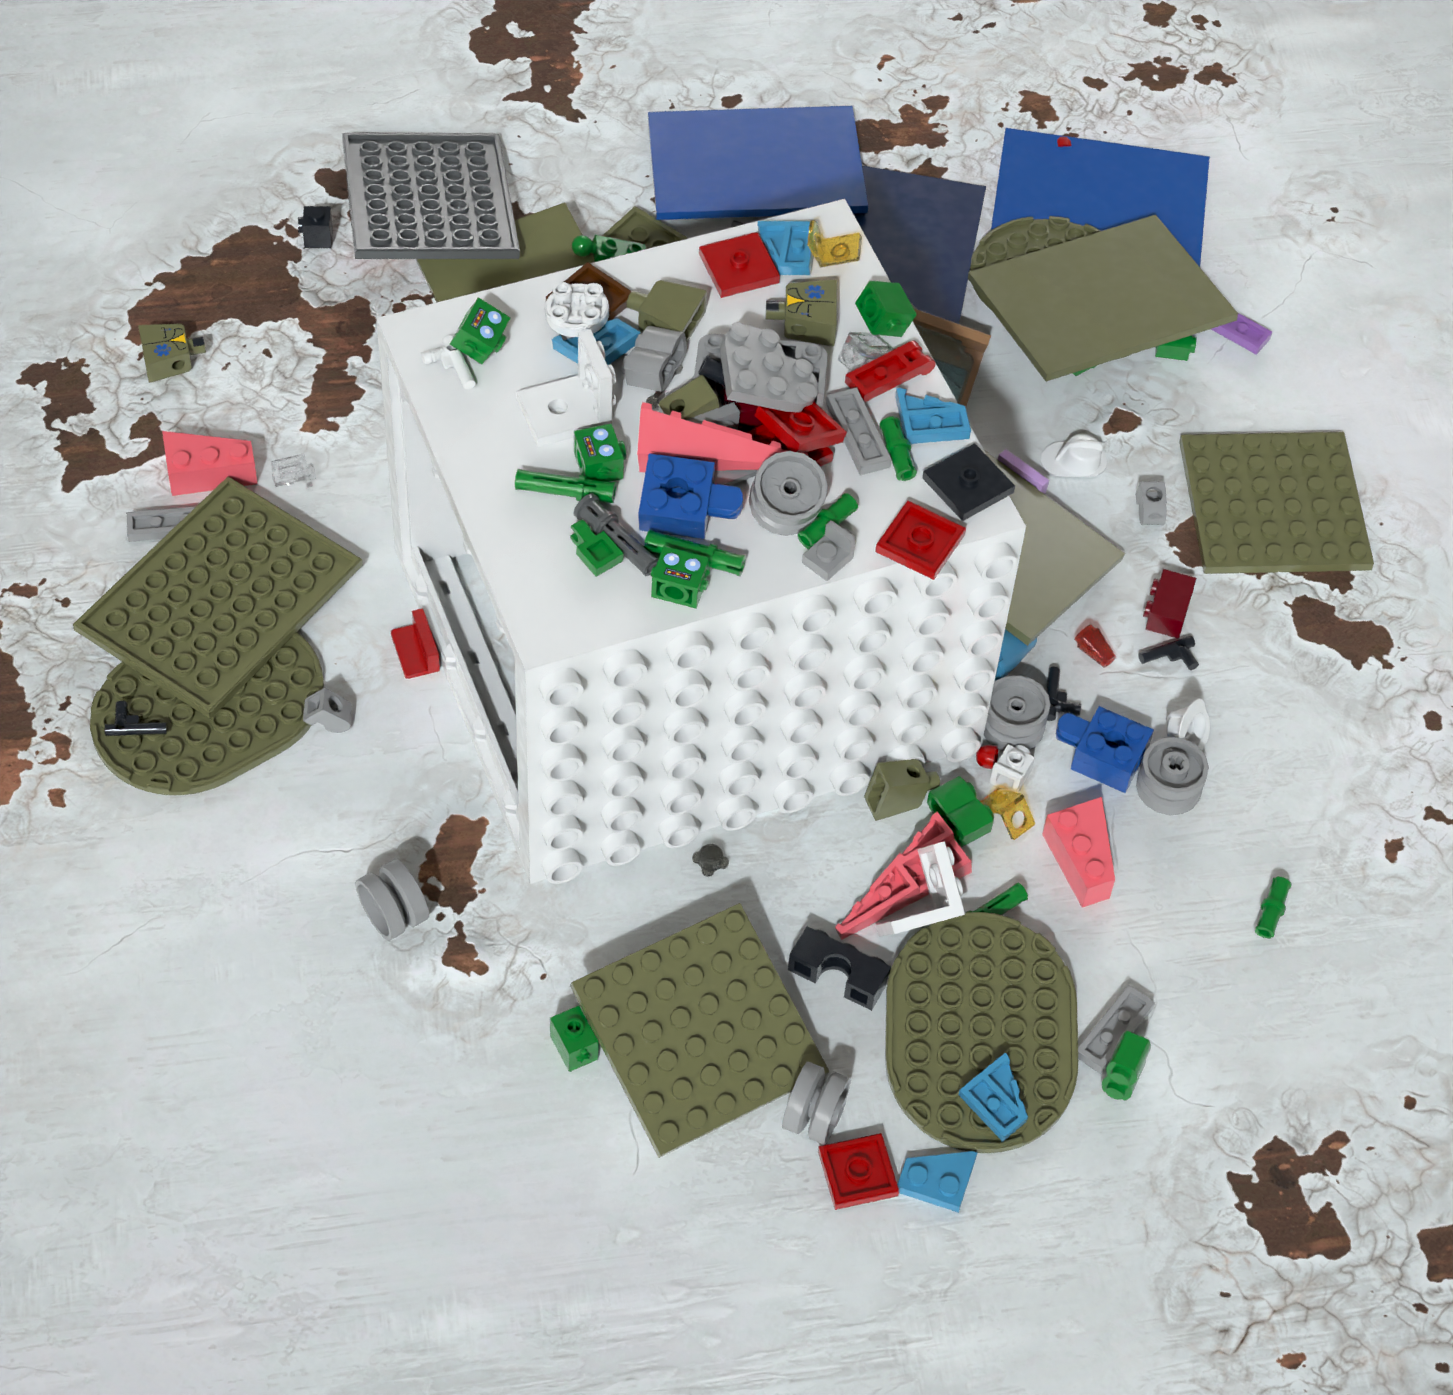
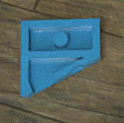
(787, 245)

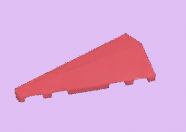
(699, 441)
(903, 879)

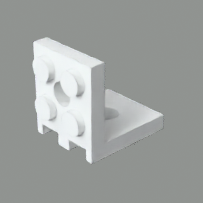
(583, 397)
(943, 891)

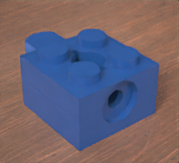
(687, 510)
(1096, 754)

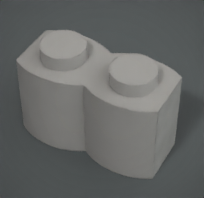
(654, 358)

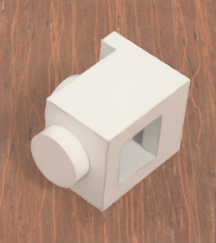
(1012, 768)

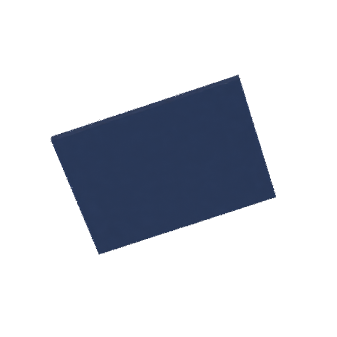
(923, 235)

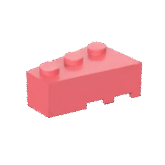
(203, 462)
(1082, 850)

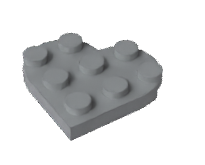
(761, 373)

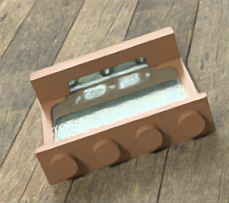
(955, 351)

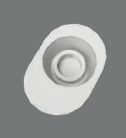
(1074, 458)
(1190, 723)

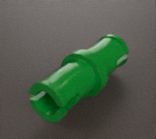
(898, 448)
(836, 512)
(1273, 907)

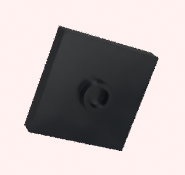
(968, 482)

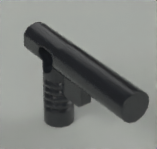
(1173, 652)
(1058, 698)
(131, 724)

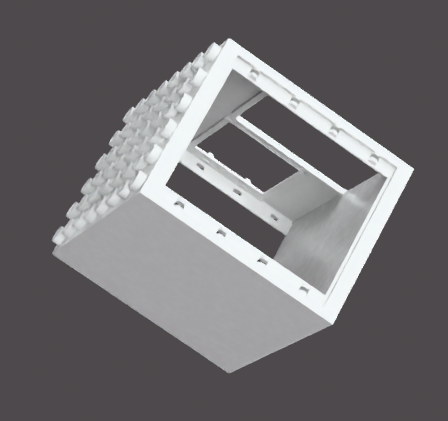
(654, 712)

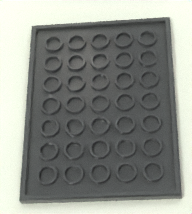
(429, 196)

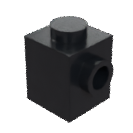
(316, 226)

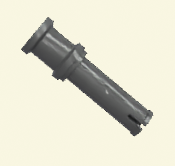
(608, 522)

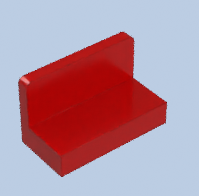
(416, 647)

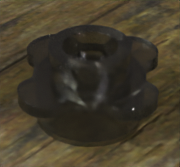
(710, 851)

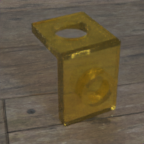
(835, 249)
(1007, 804)

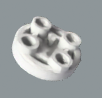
(576, 308)

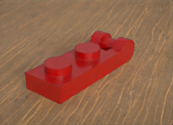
(890, 370)

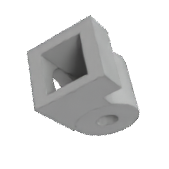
(1152, 504)
(328, 710)

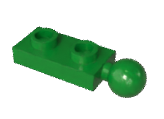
(604, 247)

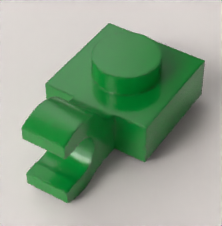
(595, 551)

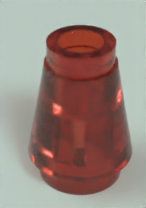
(1095, 645)

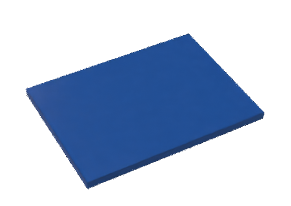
(754, 161)
(1101, 185)

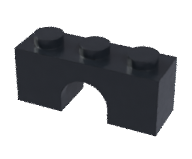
(819, 952)

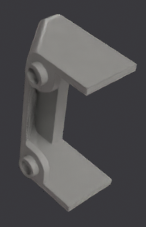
(812, 352)

